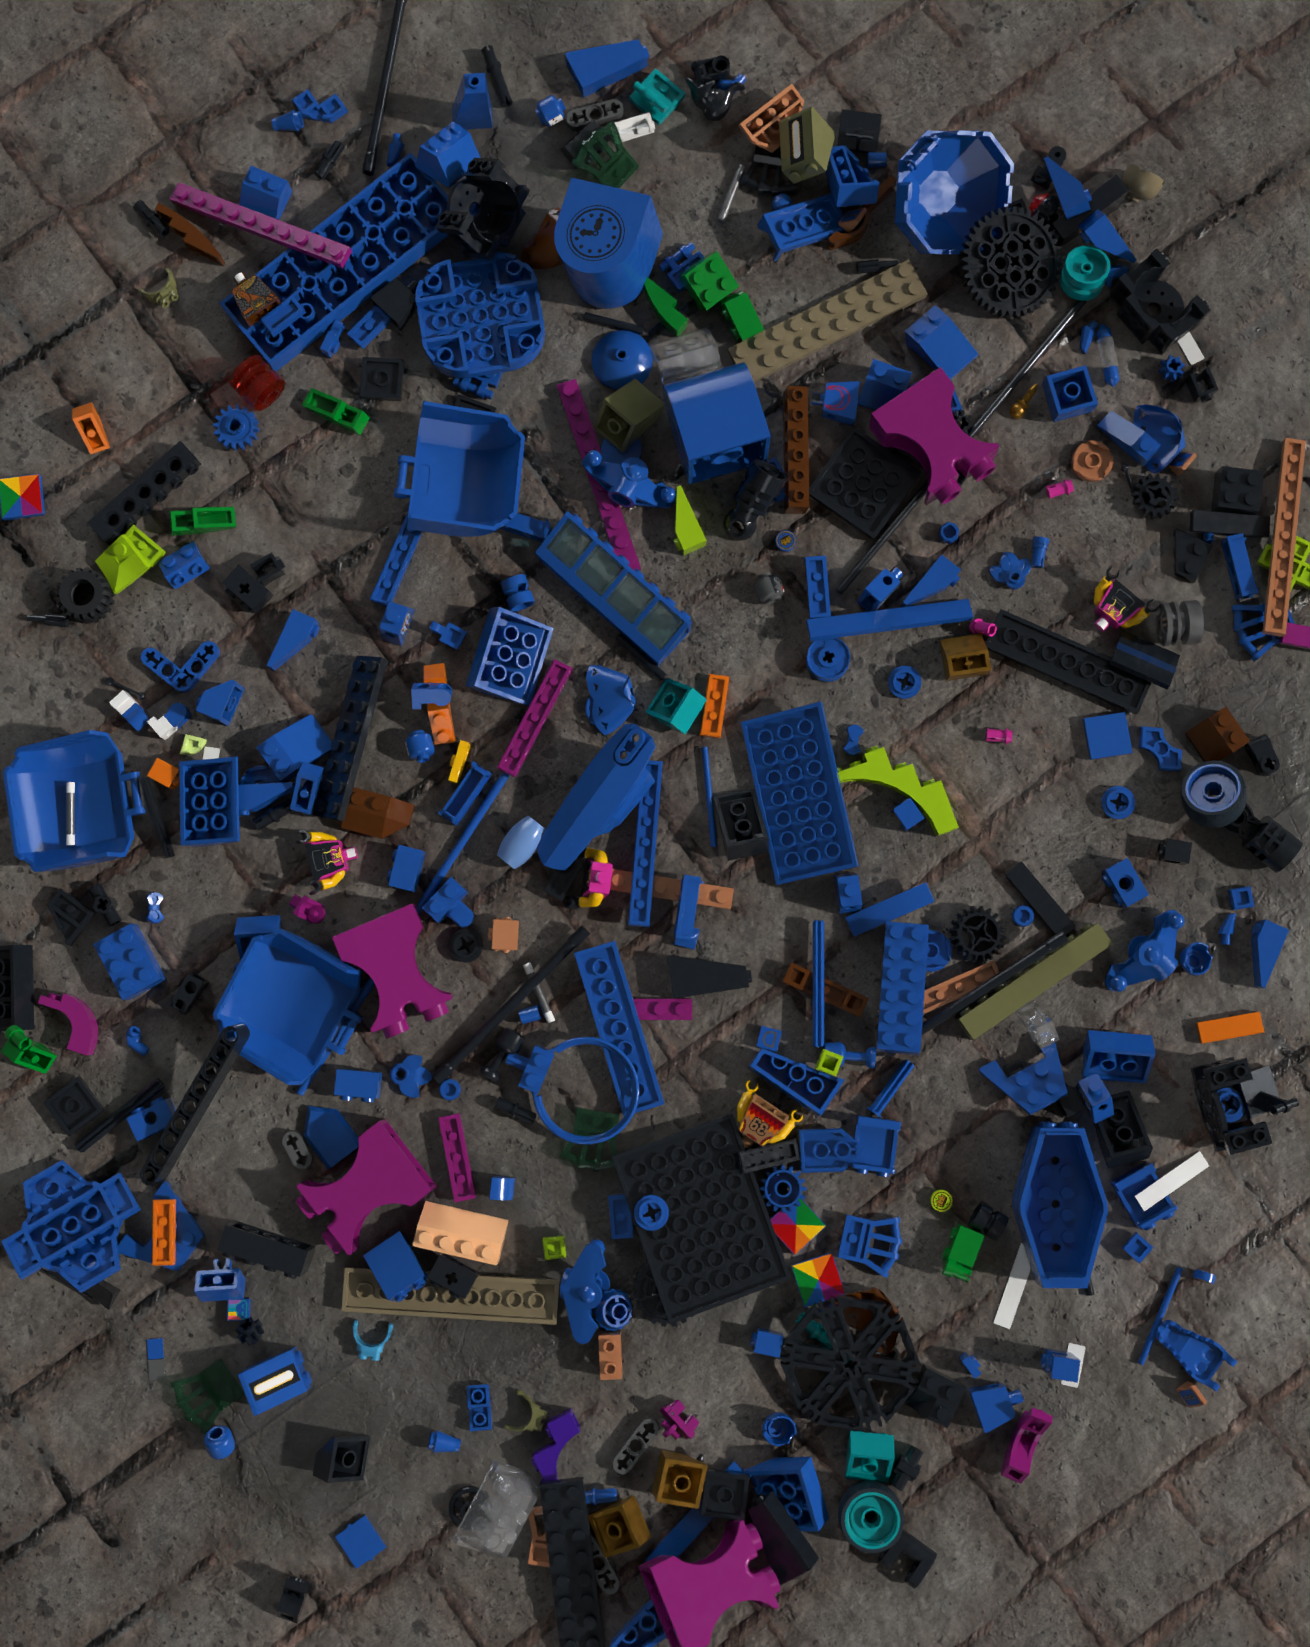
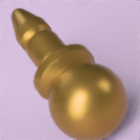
(1018, 409)

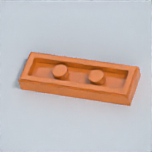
(714, 706)
(1229, 1027)
(164, 1232)

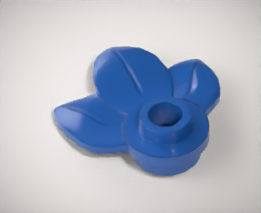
(1009, 568)
(414, 1075)

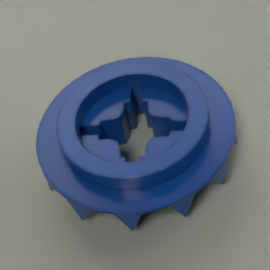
(899, 674)
(1125, 796)
(1235, 1101)
(660, 1217)

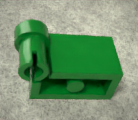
(741, 316)
(26, 1051)
(961, 1252)

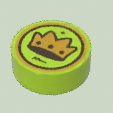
(941, 1200)

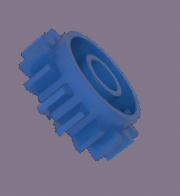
(232, 418)
(772, 1193)

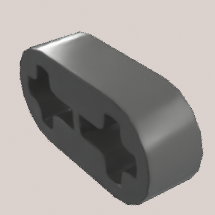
(293, 1152)

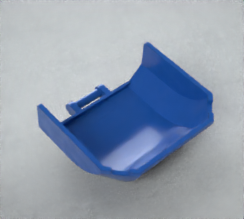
(462, 471)
(102, 807)
(291, 1002)

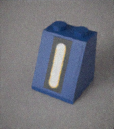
(275, 1380)

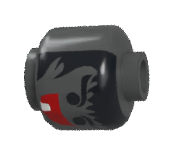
(769, 588)

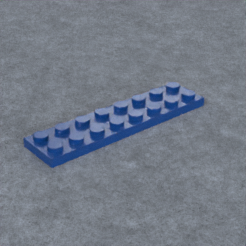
(618, 1023)

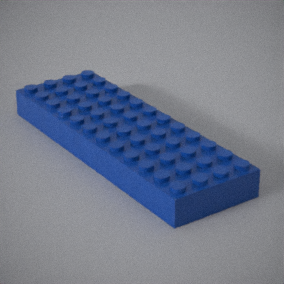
(387, 231)

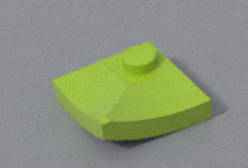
(122, 564)

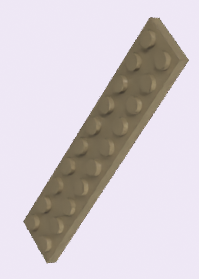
(830, 321)
(489, 1298)

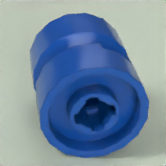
(516, 590)

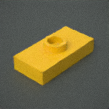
(458, 762)

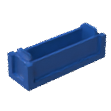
(528, 527)
(1239, 567)
(817, 587)
(465, 794)
(687, 907)

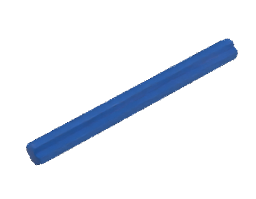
(818, 983)

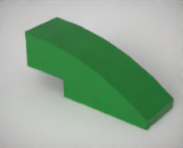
(665, 308)
(336, 411)
(202, 520)

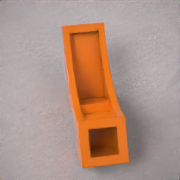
(439, 716)

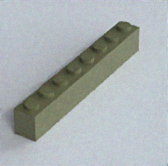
(1033, 981)

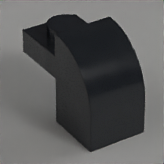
(292, 1599)

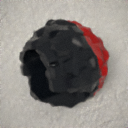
(1046, 207)

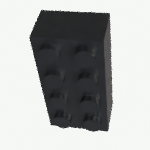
(266, 1248)

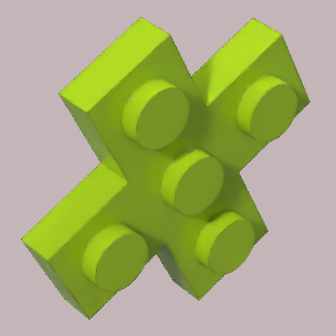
(1301, 569)

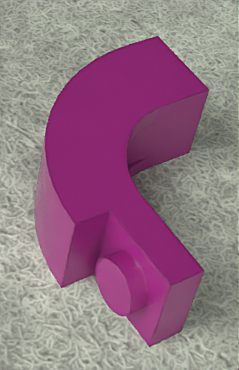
(83, 1022)
(1023, 1444)

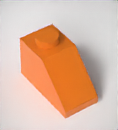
(90, 428)

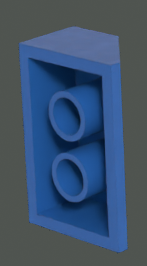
(447, 154)
(1118, 1056)

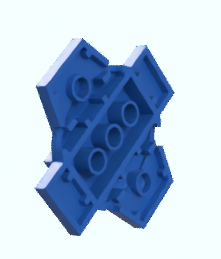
(71, 1226)

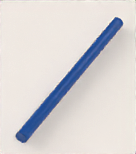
(709, 798)
(1160, 1315)

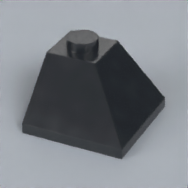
(342, 1459)

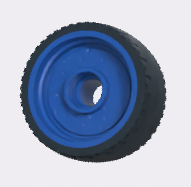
(1213, 779)

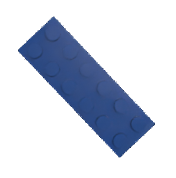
(902, 988)

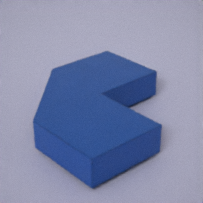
(327, 111)

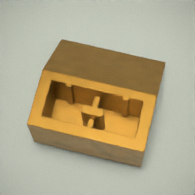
(965, 657)

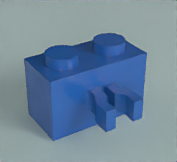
(220, 1283)

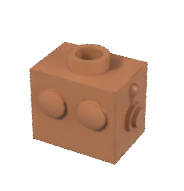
(504, 934)

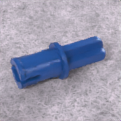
(601, 1496)

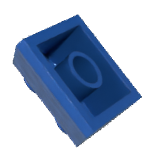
(265, 193)
(883, 384)
(220, 702)
(250, 927)

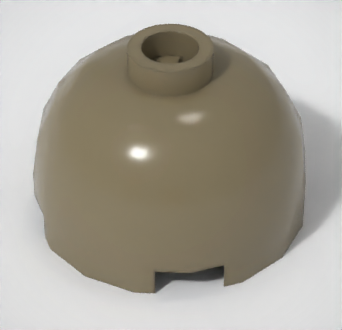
(1141, 183)

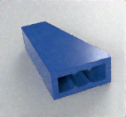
(605, 64)
(472, 103)

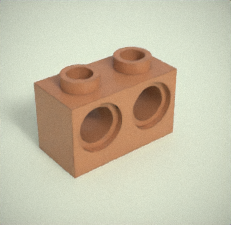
(610, 1355)

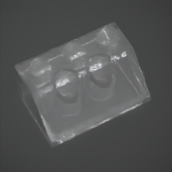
(685, 355)

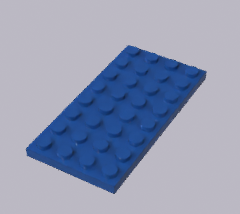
(799, 793)

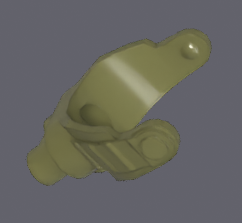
(165, 294)
(535, 1421)

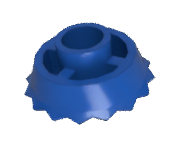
(614, 1310)

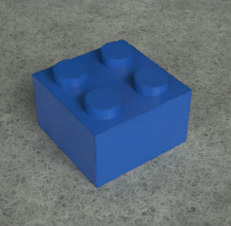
(1069, 393)

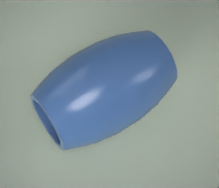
(521, 842)

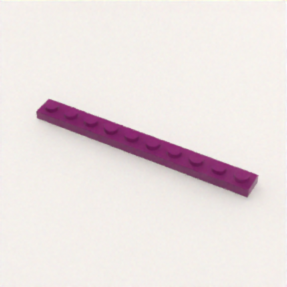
(261, 225)
(586, 441)

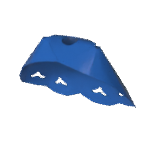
(1163, 428)
(613, 696)

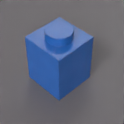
(767, 1342)

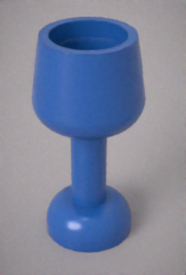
(839, 1048)

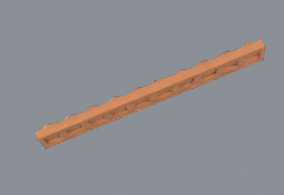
(1284, 537)

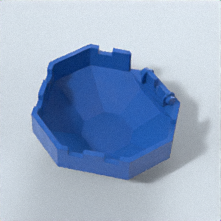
(948, 185)

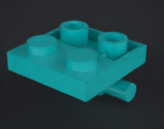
(657, 96)

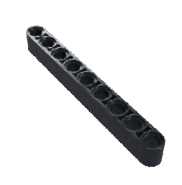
(202, 1098)

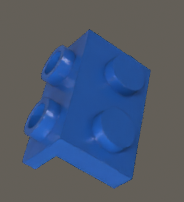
(183, 565)

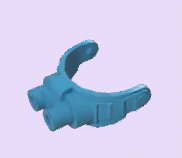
(369, 1350)

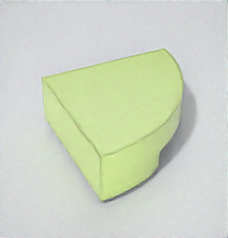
(192, 745)

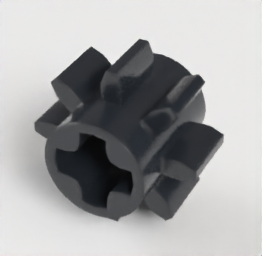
(965, 420)
(250, 1331)

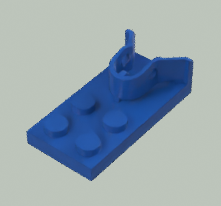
(802, 224)

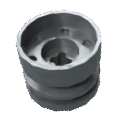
(1179, 623)

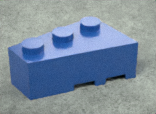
(848, 180)

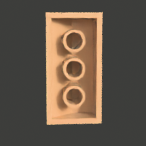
(460, 1233)

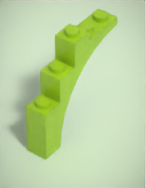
(930, 798)

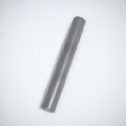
(731, 194)

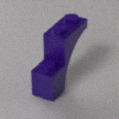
(561, 1429)

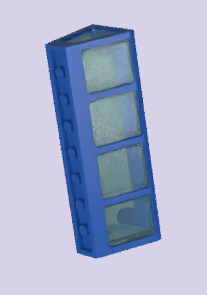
(614, 588)

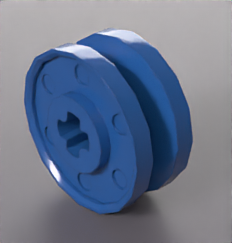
(823, 670)

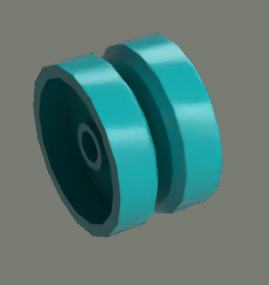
(1084, 273)

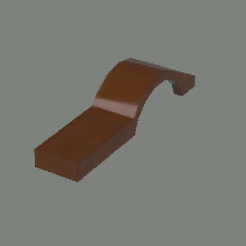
(840, 240)

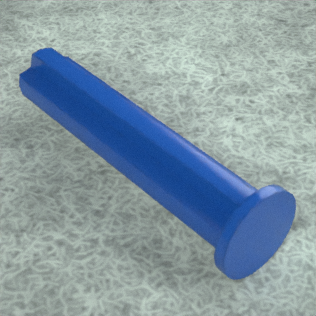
(891, 1088)

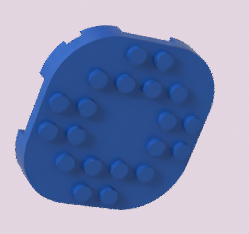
(480, 316)

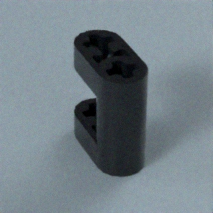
(916, 1551)

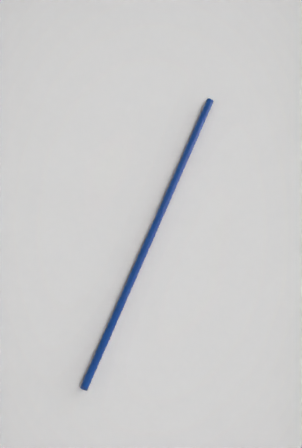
(423, 900)

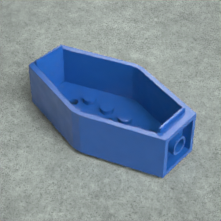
(1081, 1209)

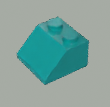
(676, 705)
(869, 1456)

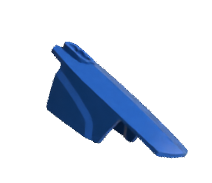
(600, 797)

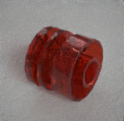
(257, 383)

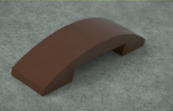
(833, 993)

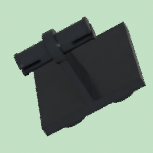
(859, 131)
(1262, 1095)

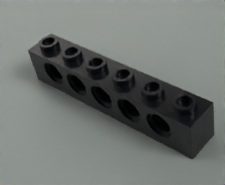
(146, 482)

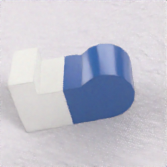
(130, 710)
(170, 722)

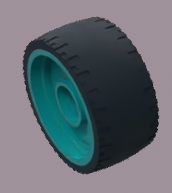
(876, 1533)

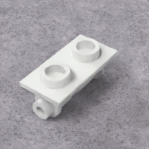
(635, 127)

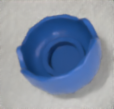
(1195, 959)
(778, 1429)

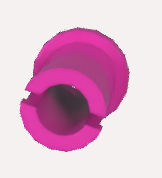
(1059, 489)
(979, 627)
(999, 735)

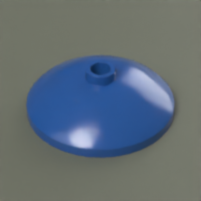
(617, 371)

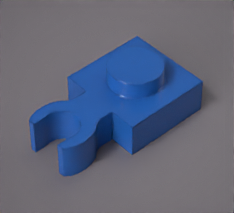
(331, 342)

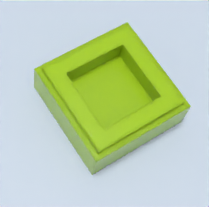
(554, 1247)

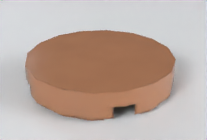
(1092, 461)

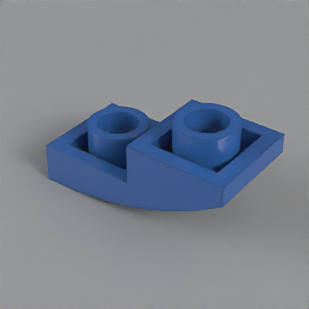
(479, 1407)

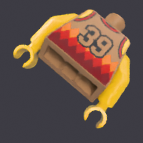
(761, 1120)

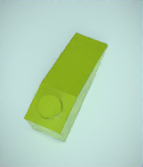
(687, 530)

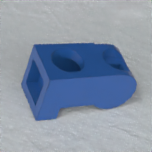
(430, 693)

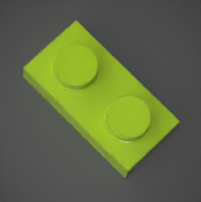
(147, 547)

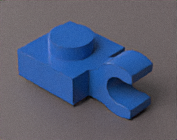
(450, 635)

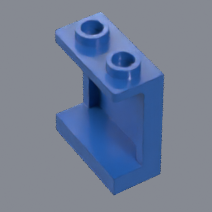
(879, 1144)
(1133, 1183)
(396, 1267)

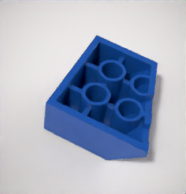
(795, 1486)

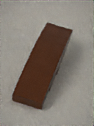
(192, 236)

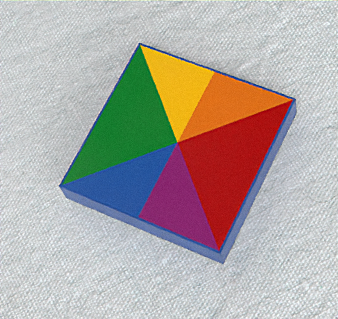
(21, 497)
(797, 1226)
(818, 1279)

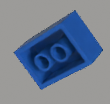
(129, 961)

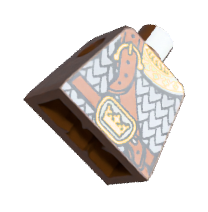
(253, 298)

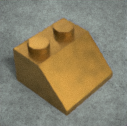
(679, 1480)
(619, 1527)

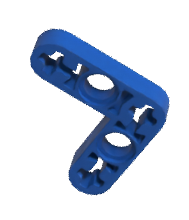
(177, 673)

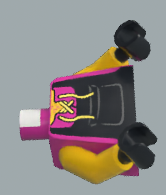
(1118, 605)
(326, 859)
(595, 880)

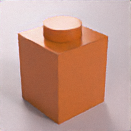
(165, 774)

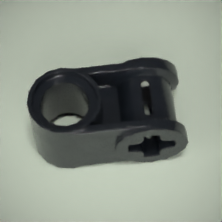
(709, 69)
(1261, 752)

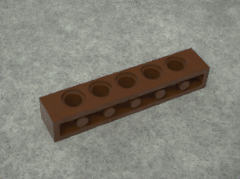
(796, 449)

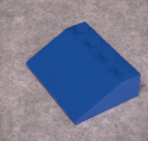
(509, 656)
(209, 802)

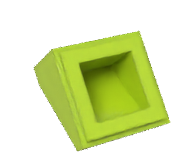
(829, 1062)

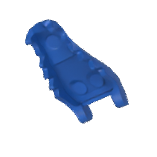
(1196, 1353)

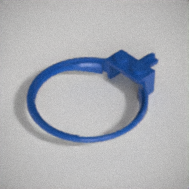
(537, 1068)

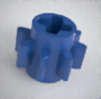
(1174, 363)

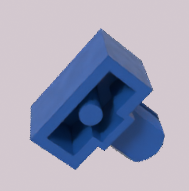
(448, 903)

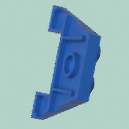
(1033, 1086)
(187, 1234)

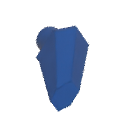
(394, 149)
(1087, 336)
(1227, 928)

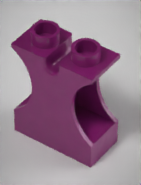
(925, 427)
(387, 955)
(380, 1176)
(697, 1593)

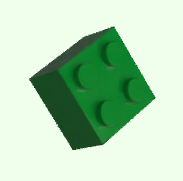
(708, 281)

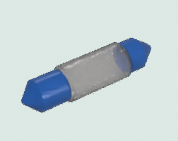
(1107, 355)

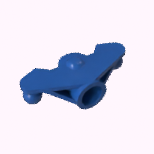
(628, 482)
(1148, 956)
(583, 1290)

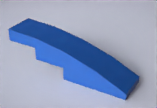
(890, 909)

